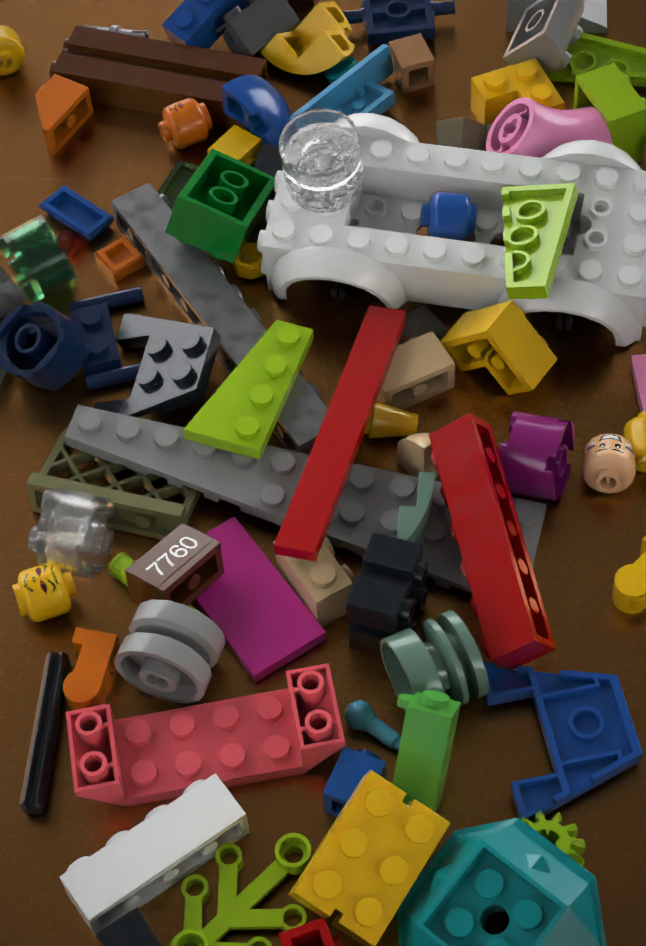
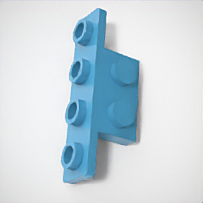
(359, 87)

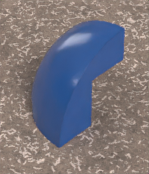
(256, 106)

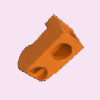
(94, 669)

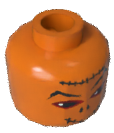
(185, 123)

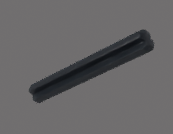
(44, 734)

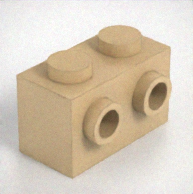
(319, 584)

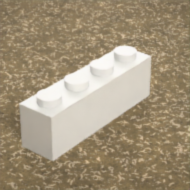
(154, 853)

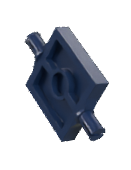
(398, 18)

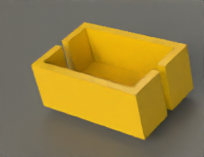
(369, 859)

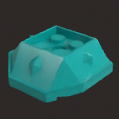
(507, 871)

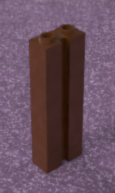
(151, 72)

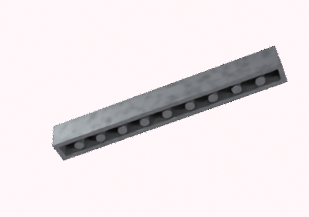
(210, 301)

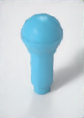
(362, 717)

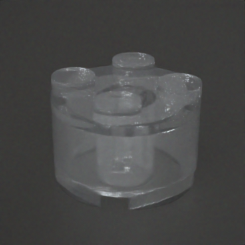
(73, 531)

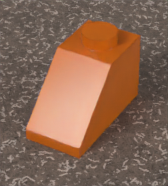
(62, 110)

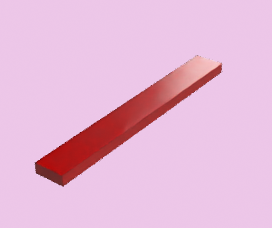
(340, 435)

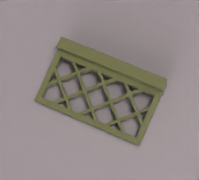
(134, 513)

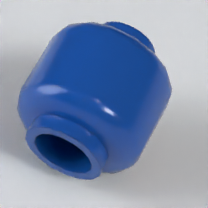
(449, 215)

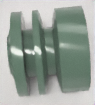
(443, 663)

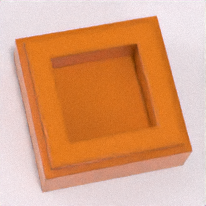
(120, 259)

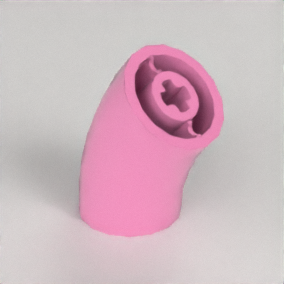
(536, 129)

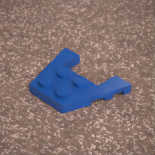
(583, 729)

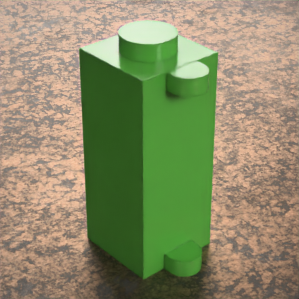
(425, 746)

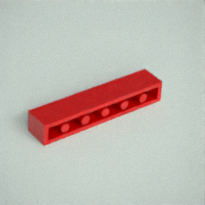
(490, 543)

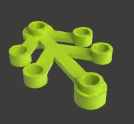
(237, 911)

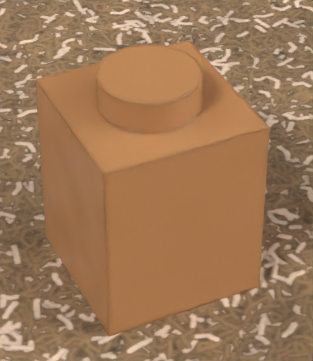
(412, 63)

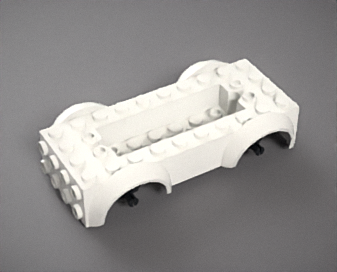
(378, 246)

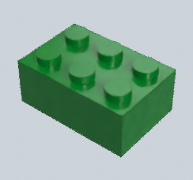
(221, 206)

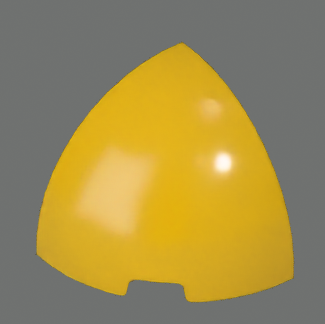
(315, 44)

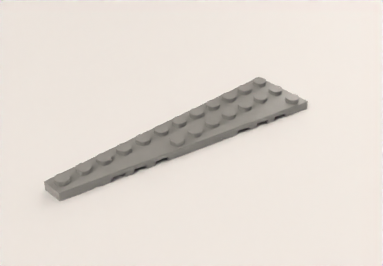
(268, 485)

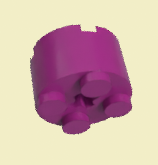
(537, 455)

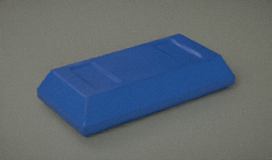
(77, 213)

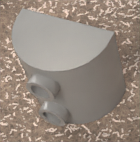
(546, 33)

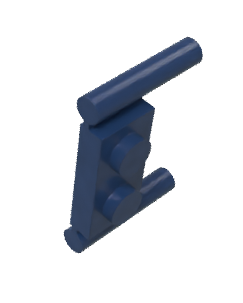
(103, 363)

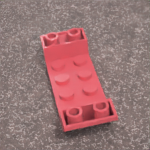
(236, 738)

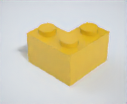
(500, 87)
(503, 343)

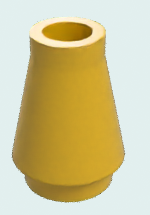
(391, 422)

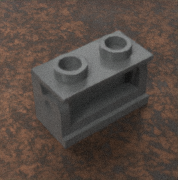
(256, 25)

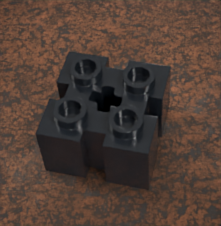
(386, 591)

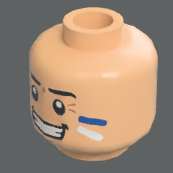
(611, 460)

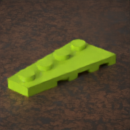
(595, 52)
(534, 235)
(254, 394)

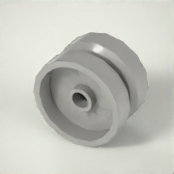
(170, 651)

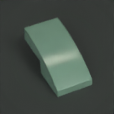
(414, 520)

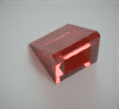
(71, 242)

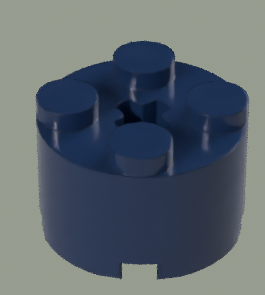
(42, 346)

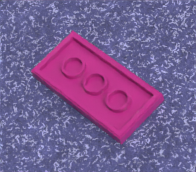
(256, 606)

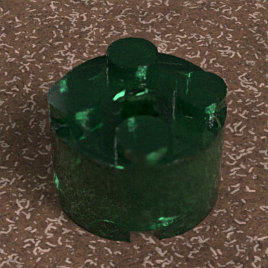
(36, 259)

